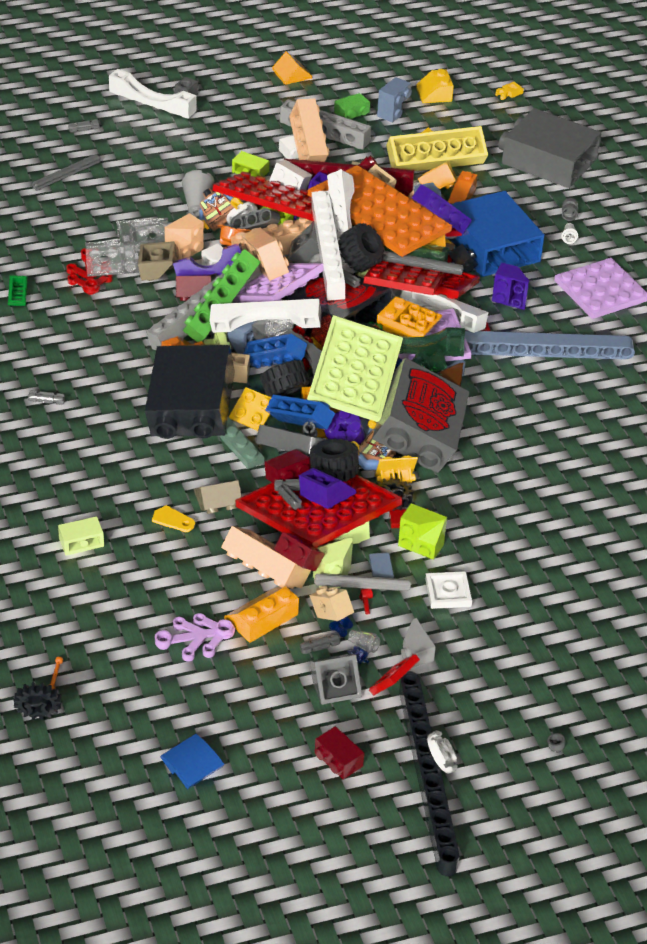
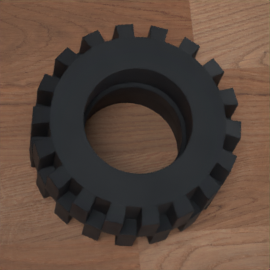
(361, 247)
(285, 378)
(335, 458)

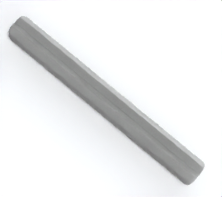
(362, 582)

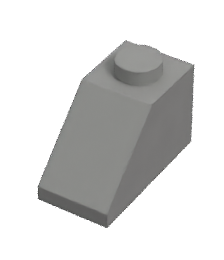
(418, 643)

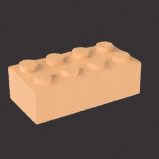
(308, 131)
(267, 251)
(260, 553)

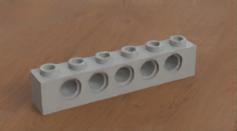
(335, 127)

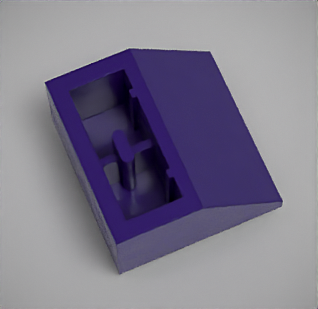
(510, 286)
(323, 488)

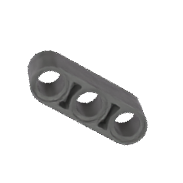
(261, 216)

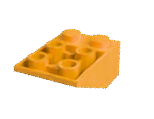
(407, 318)

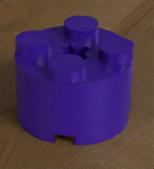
(346, 427)

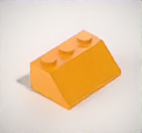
(264, 613)

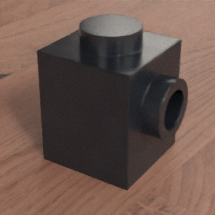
(464, 257)

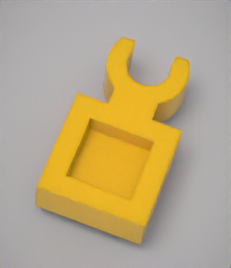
(511, 90)

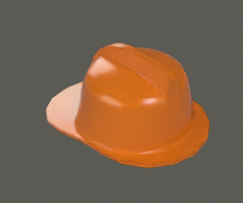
(226, 233)

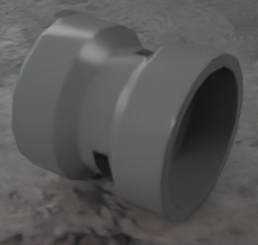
(569, 209)

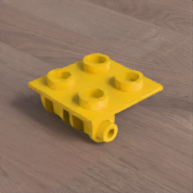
(251, 409)
(399, 466)

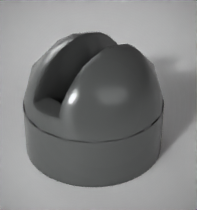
(553, 742)

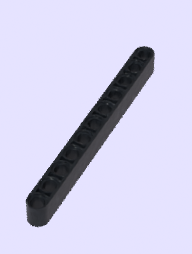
(429, 776)

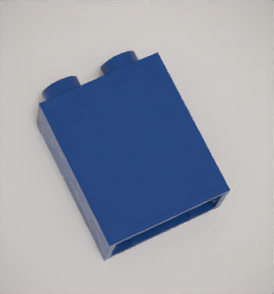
(499, 233)

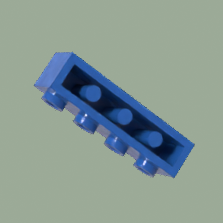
(275, 350)
(300, 411)

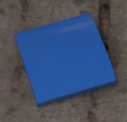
(192, 761)

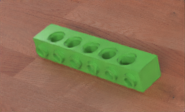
(247, 264)

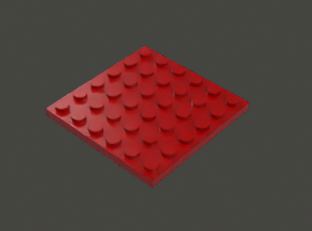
(314, 522)

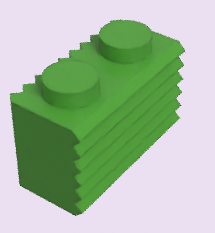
(352, 106)

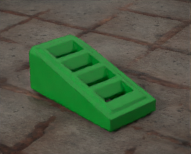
(17, 281)

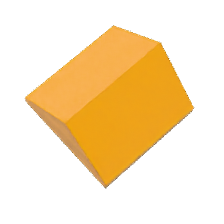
(290, 69)

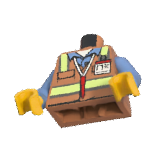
(216, 208)
(371, 451)

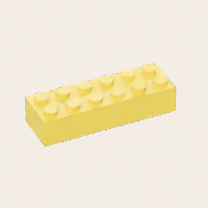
(435, 148)

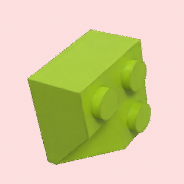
(422, 531)

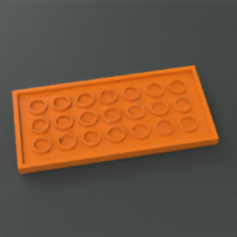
(393, 215)

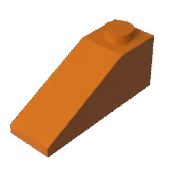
(464, 187)

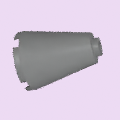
(193, 186)

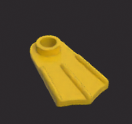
(173, 519)

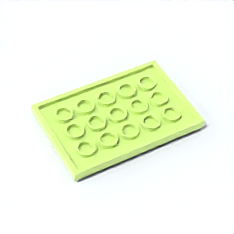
(355, 368)

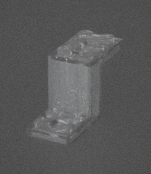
(124, 251)

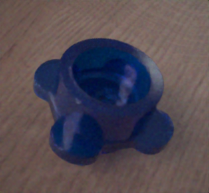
(347, 624)
(360, 653)

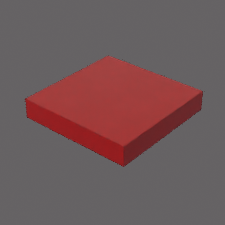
(394, 674)

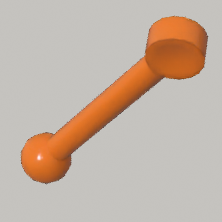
(59, 660)

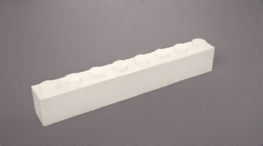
(328, 245)

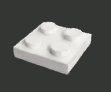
(448, 590)

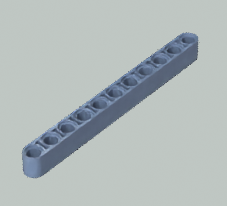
(550, 345)

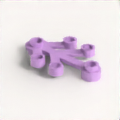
(219, 630)

